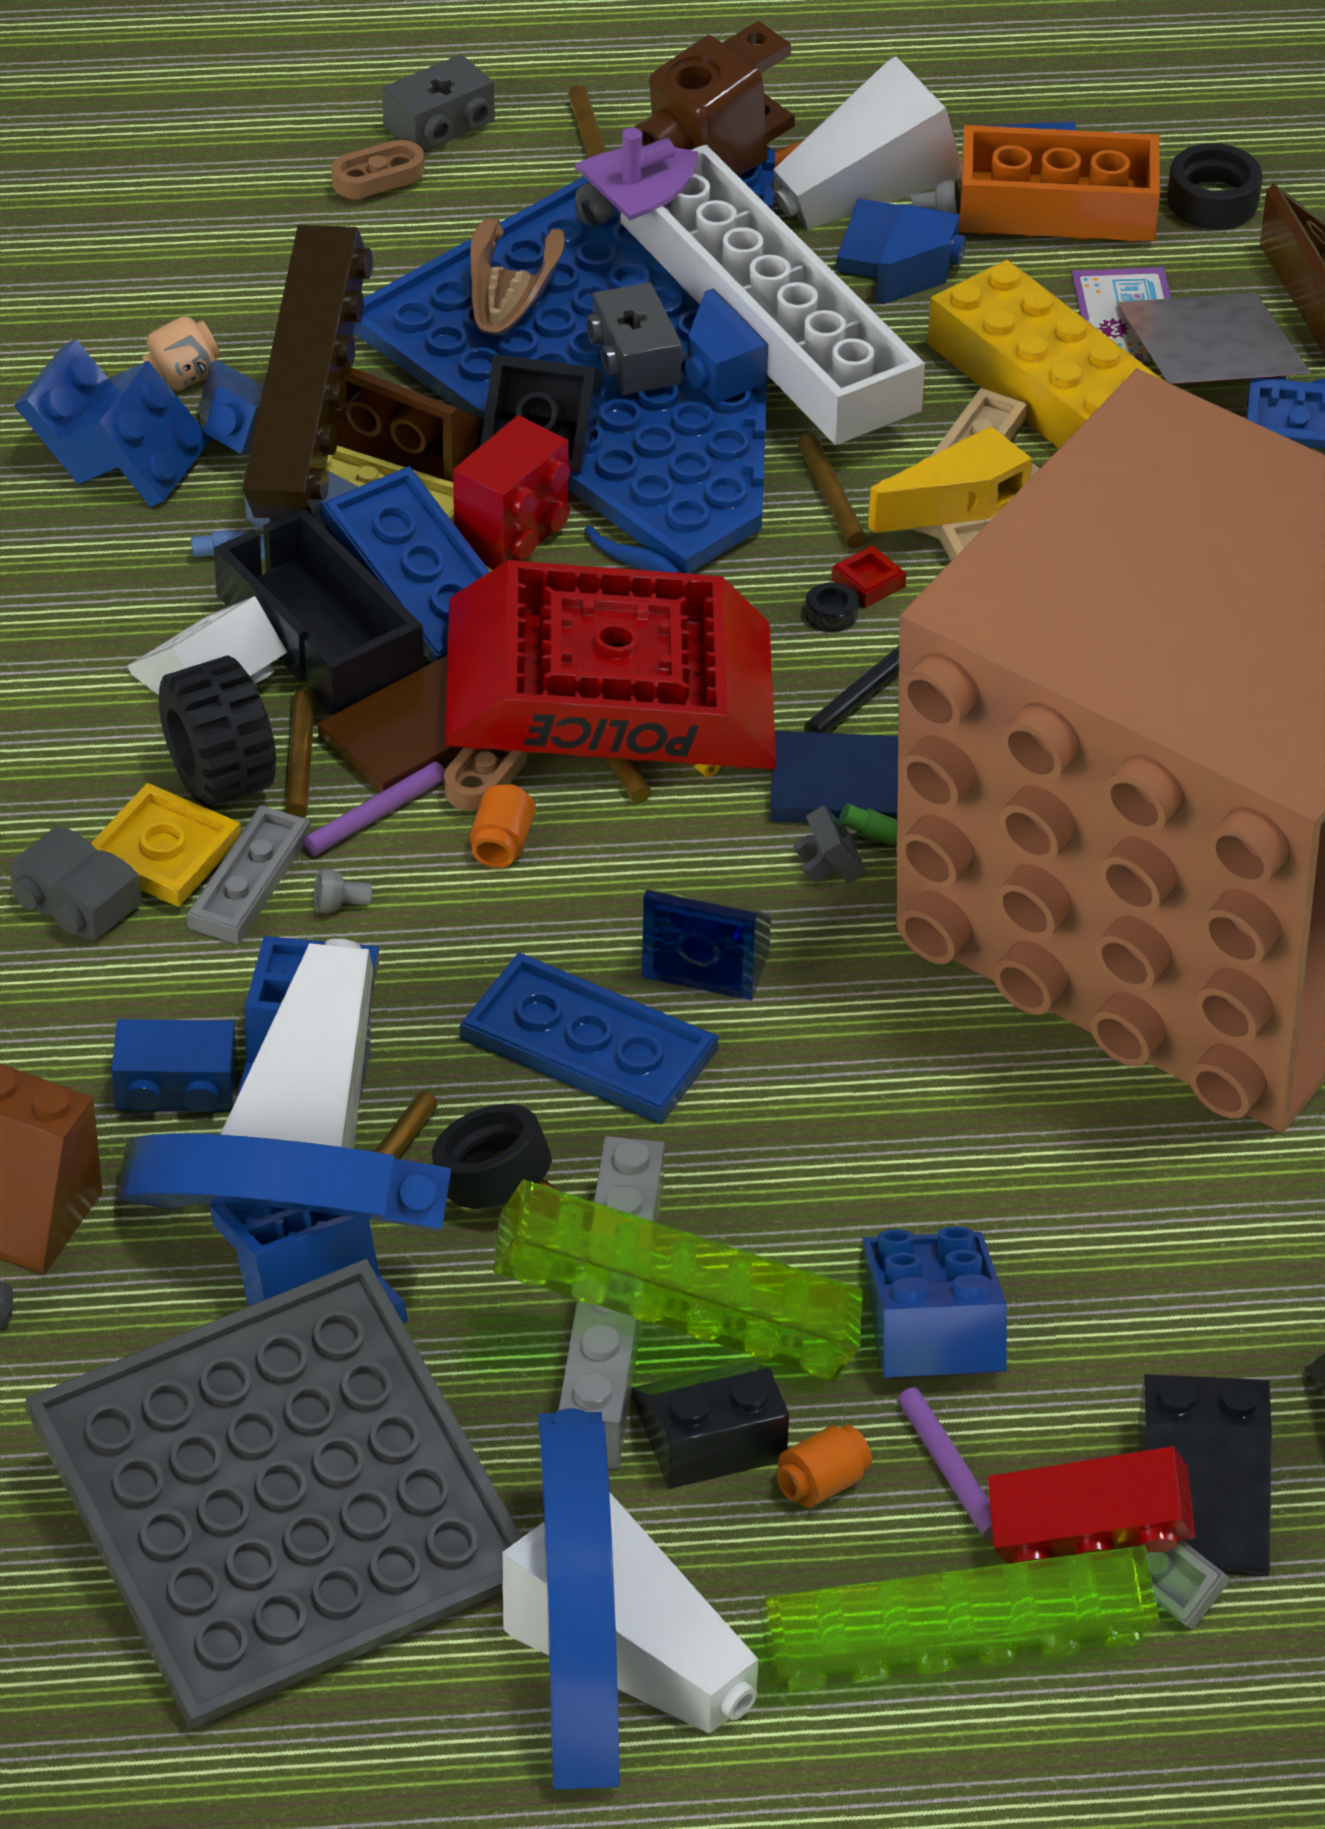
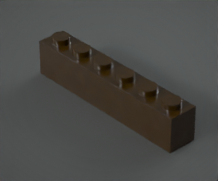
(307, 371)

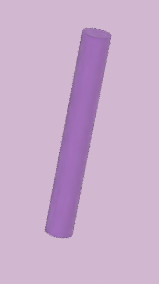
(374, 809)
(948, 1459)

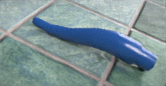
(633, 556)

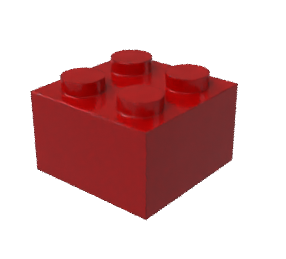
(512, 492)

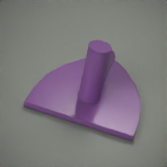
(639, 176)

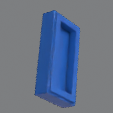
(866, 237)

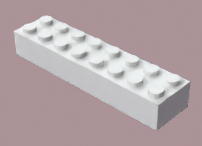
(819, 334)

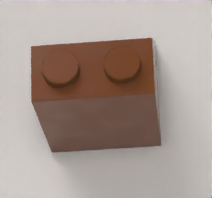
(45, 1167)

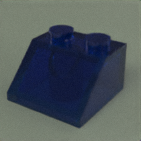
(704, 944)

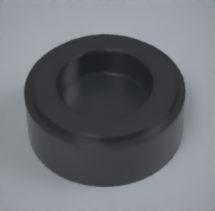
(831, 607)

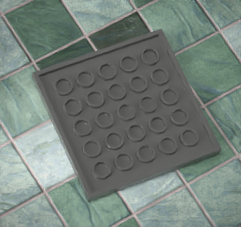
(277, 1491)

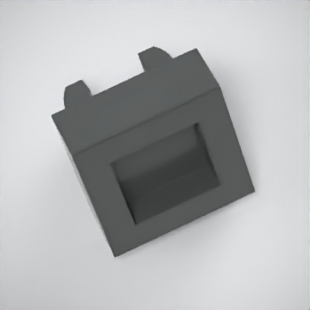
(830, 846)

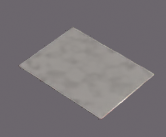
(1213, 338)

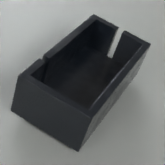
(326, 608)

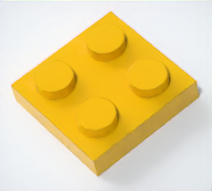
(168, 842)

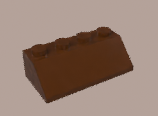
(405, 426)

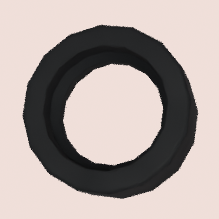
(1210, 207)
(485, 1133)

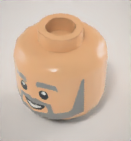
(182, 352)

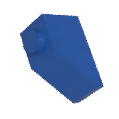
(918, 252)
(724, 351)
(230, 407)

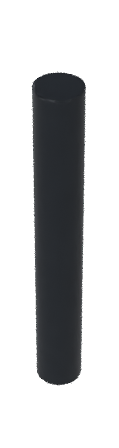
(855, 694)

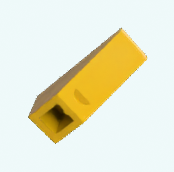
(952, 486)

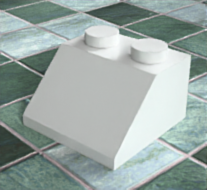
(234, 631)

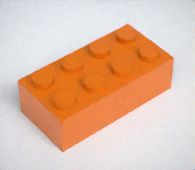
(1059, 183)

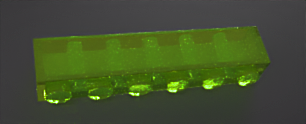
(678, 1280)
(958, 1617)

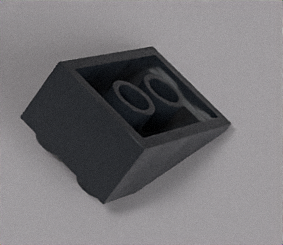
(1226, 1442)

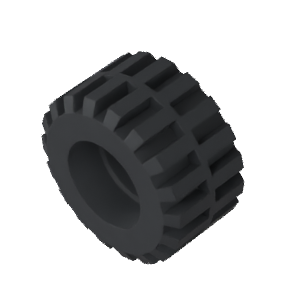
(217, 731)

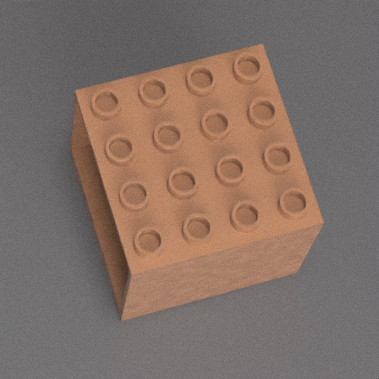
(1132, 749)

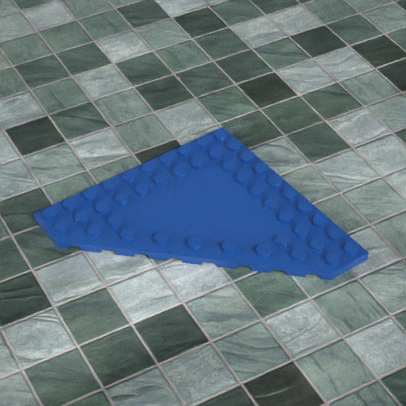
(662, 458)

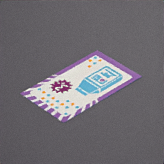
(1102, 289)

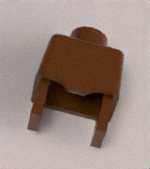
(718, 98)

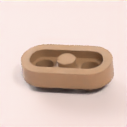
(377, 169)
(478, 770)

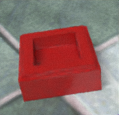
(869, 575)

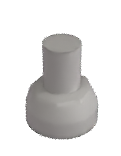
(944, 199)
(332, 892)

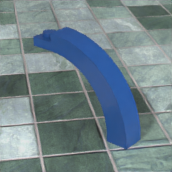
(279, 1173)
(579, 1600)

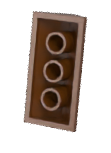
(1296, 250)

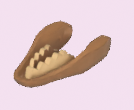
(502, 294)

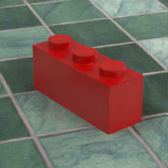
(1092, 1506)

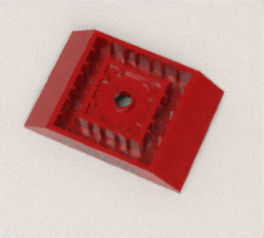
(610, 666)

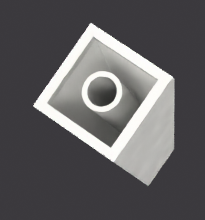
(875, 147)
(313, 1054)
(667, 1635)

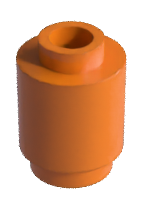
(501, 825)
(823, 1465)

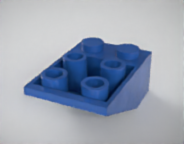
(935, 1303)

